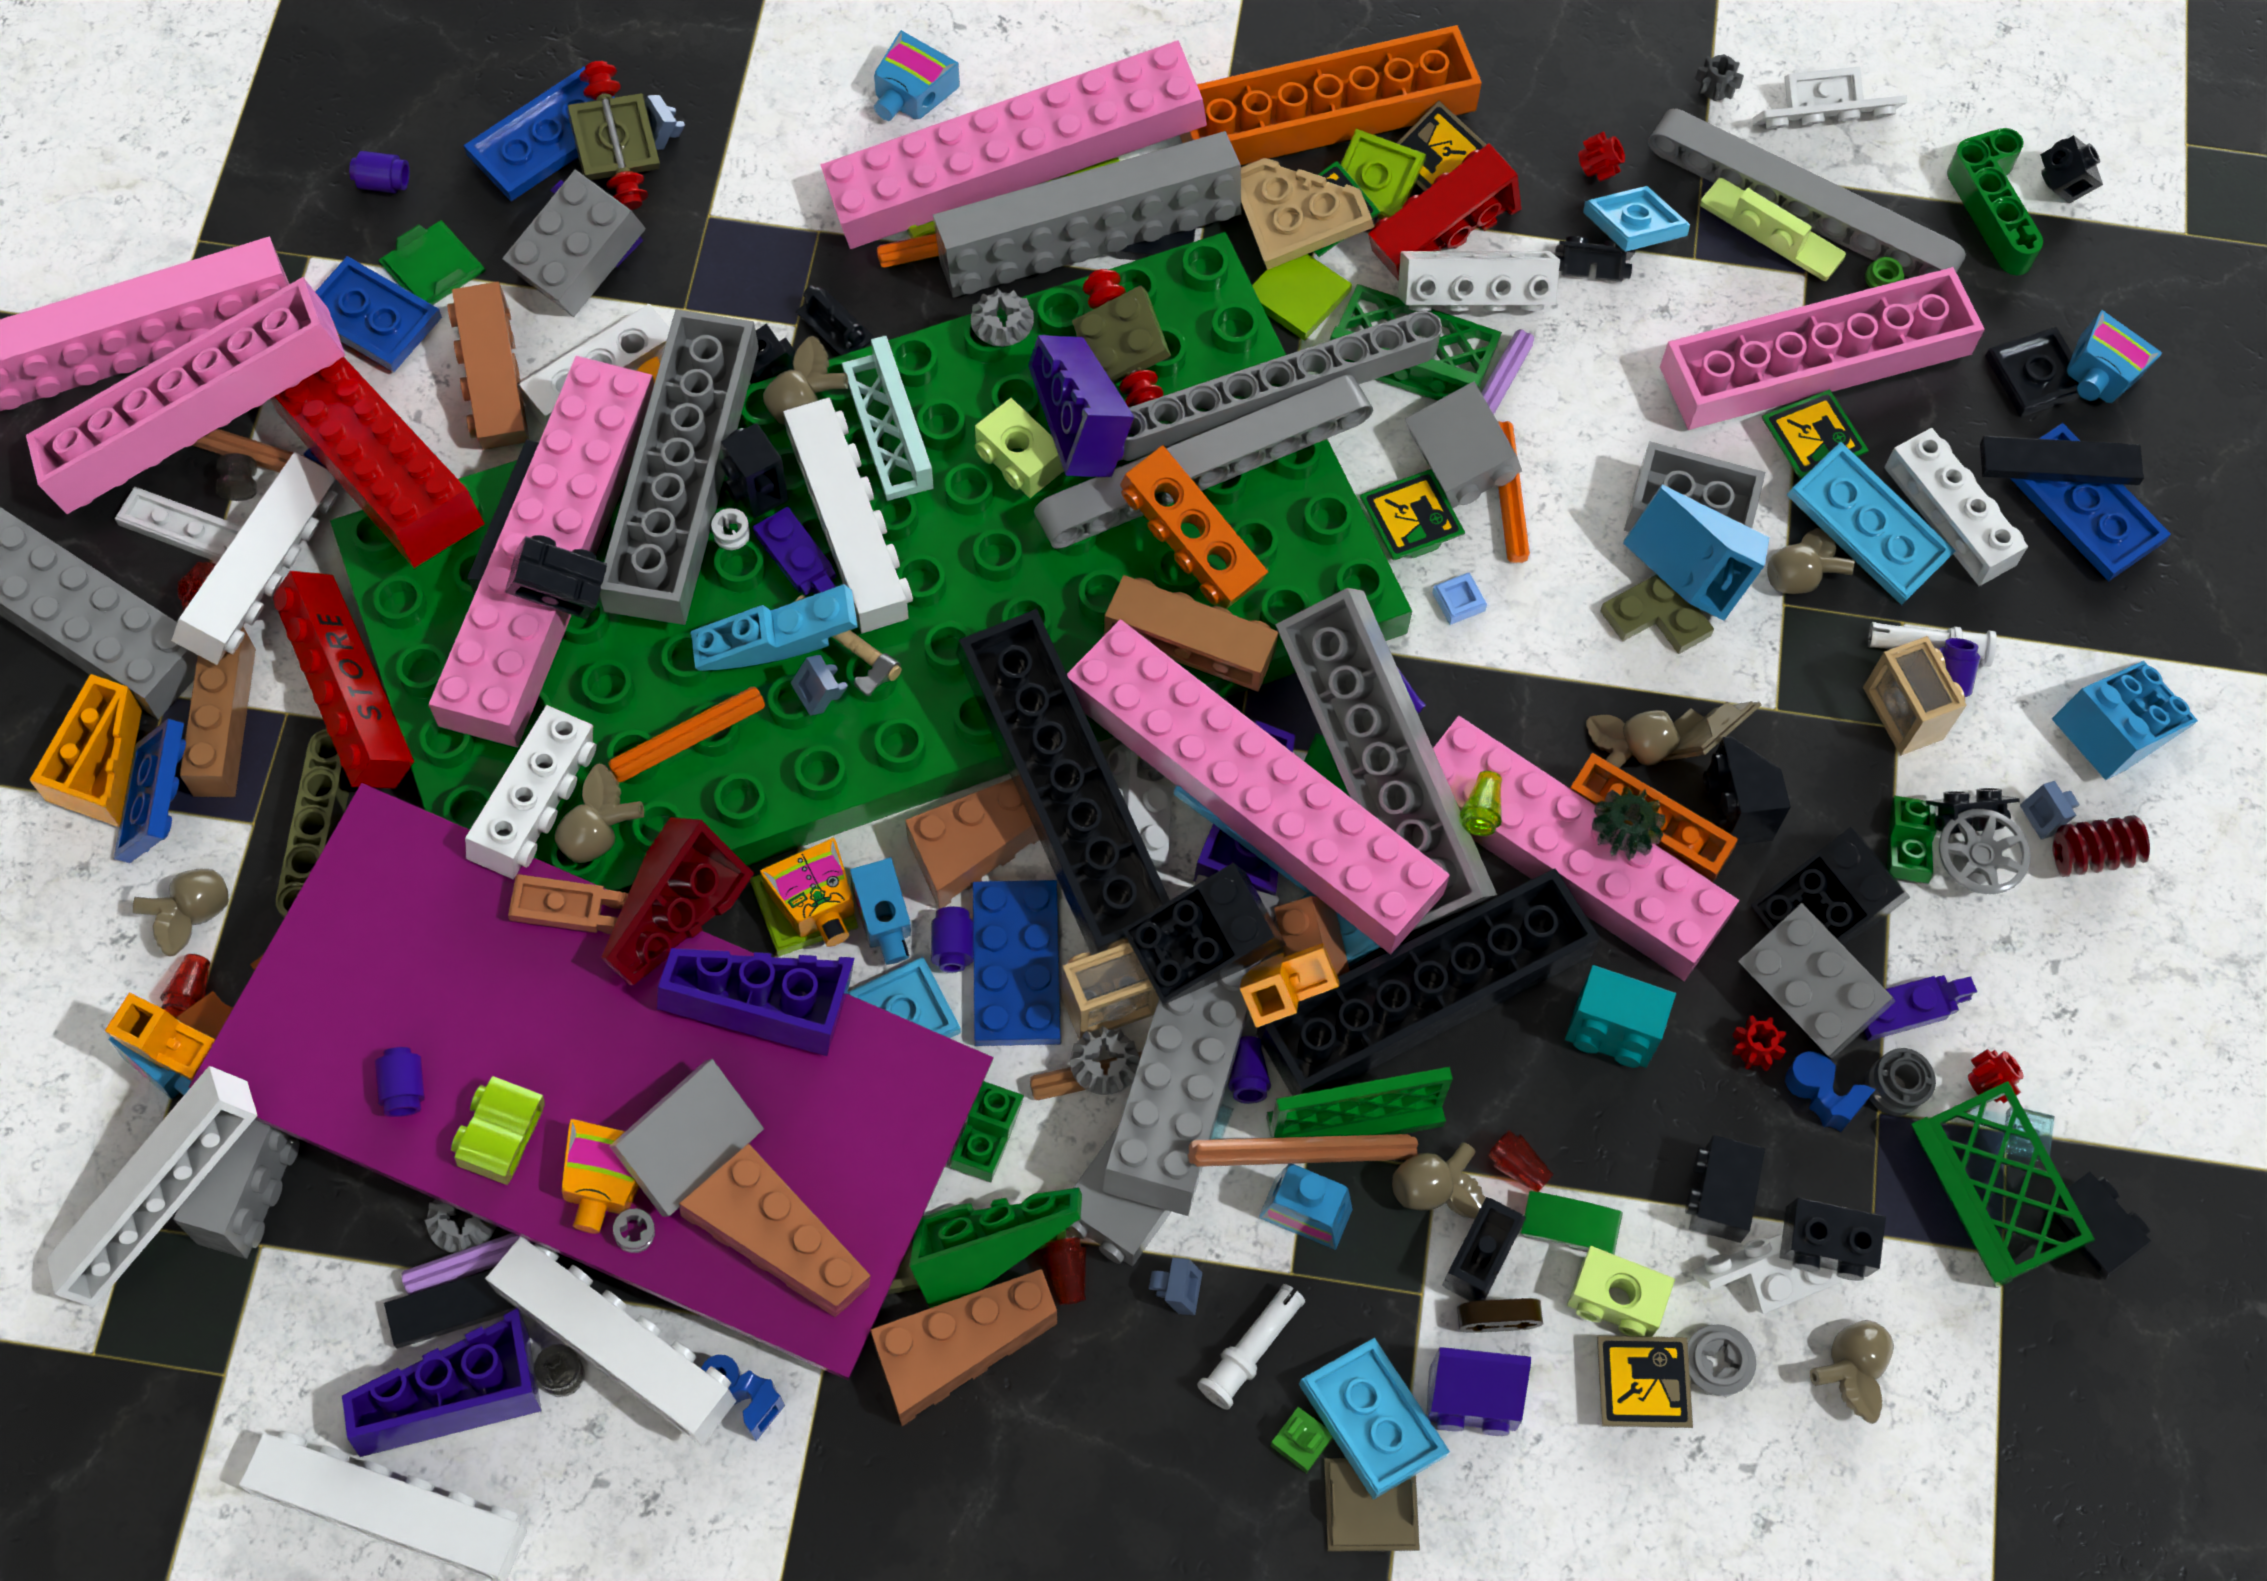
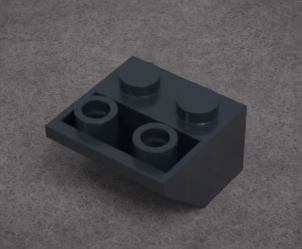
(1746, 793)

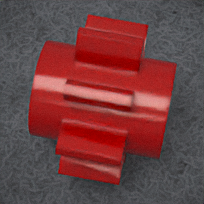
(1601, 156)
(1762, 1033)
(1993, 1071)

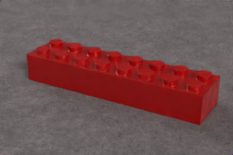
(379, 461)

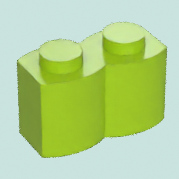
(498, 1130)

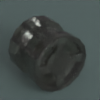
(236, 477)
(564, 1378)

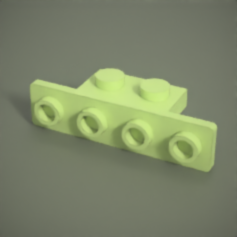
(1773, 228)

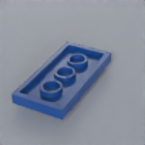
(530, 140)
(2097, 517)
(1016, 963)

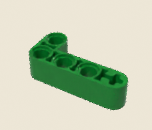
(1981, 183)

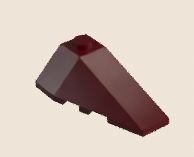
(677, 890)

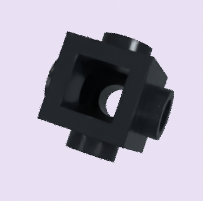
(2071, 168)
(775, 357)

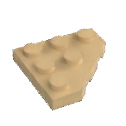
(1298, 211)

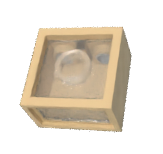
(1915, 695)
(1107, 989)

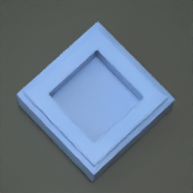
(1459, 598)

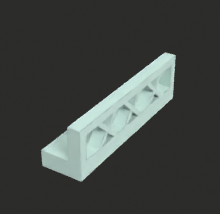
(902, 415)

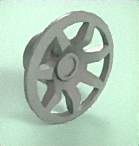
(1981, 855)

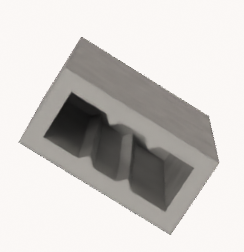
(1464, 445)
(1112, 1221)

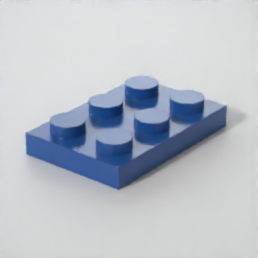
(376, 313)
(150, 791)

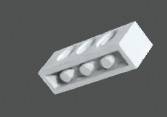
(638, 332)

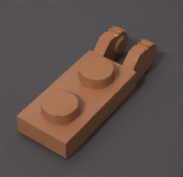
(563, 904)

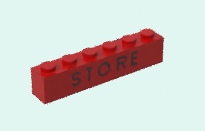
(342, 680)

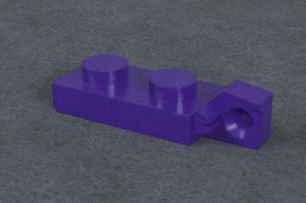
(795, 552)
(1921, 1005)

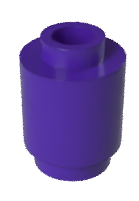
(379, 172)
(1962, 662)
(952, 939)
(399, 1082)

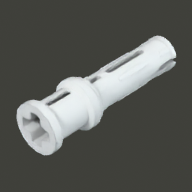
(1894, 636)
(1240, 1361)

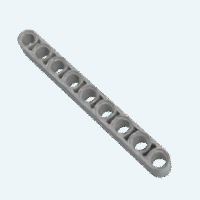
(1816, 201)
(1290, 372)
(1212, 457)

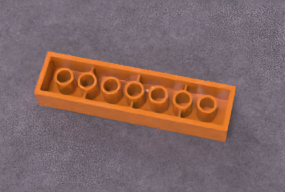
(1336, 93)

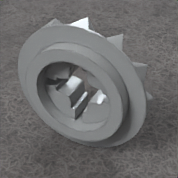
(987, 324)
(1089, 1072)
(446, 1233)
(1737, 1353)

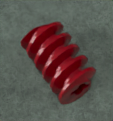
(2100, 843)

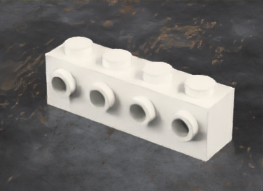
(1478, 279)
(1956, 506)
(530, 792)

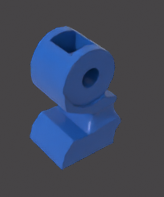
(1813, 1078)
(764, 1398)

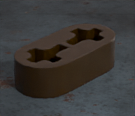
(1500, 1315)

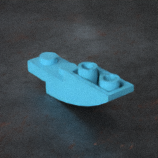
(775, 634)

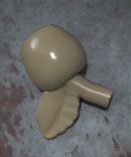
(799, 385)
(1801, 565)
(1645, 736)
(587, 829)
(193, 900)
(1430, 1182)
(1859, 1358)

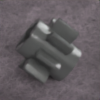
(1719, 77)

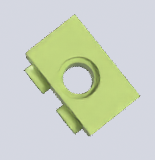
(1014, 428)
(1645, 1287)

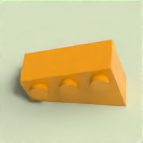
(92, 752)

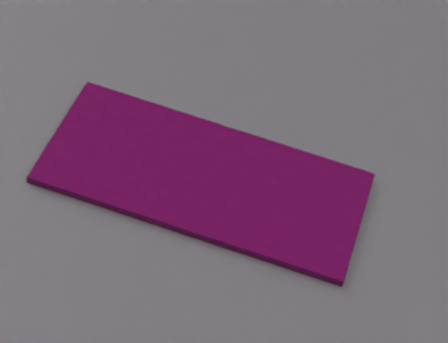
(418, 952)

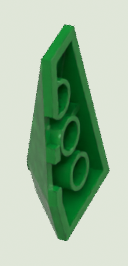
(968, 1248)

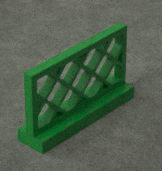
(1435, 377)
(1367, 1108)
(1966, 1200)

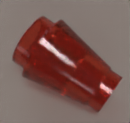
(186, 985)
(1519, 1161)
(1067, 1269)

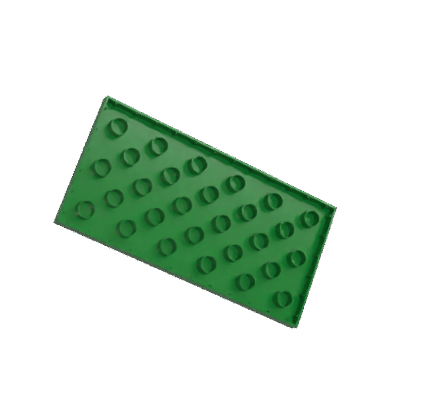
(969, 563)

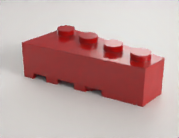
(1449, 209)

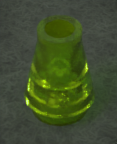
(1483, 806)

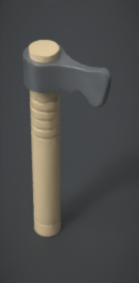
(883, 665)

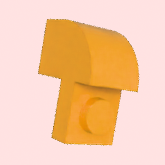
(1282, 981)
(159, 1036)

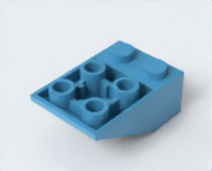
(1698, 551)
(2123, 718)

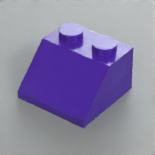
(1477, 1390)

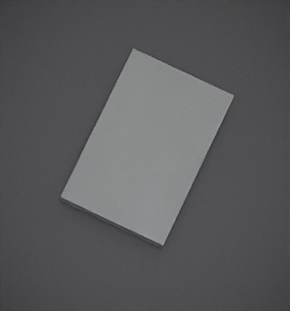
(686, 1137)

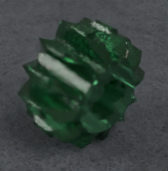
(1643, 814)

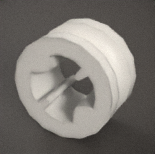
(727, 517)

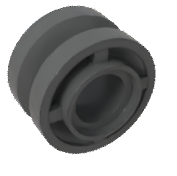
(1912, 1070)

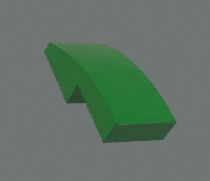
(1911, 839)
(987, 1131)
(1571, 1222)

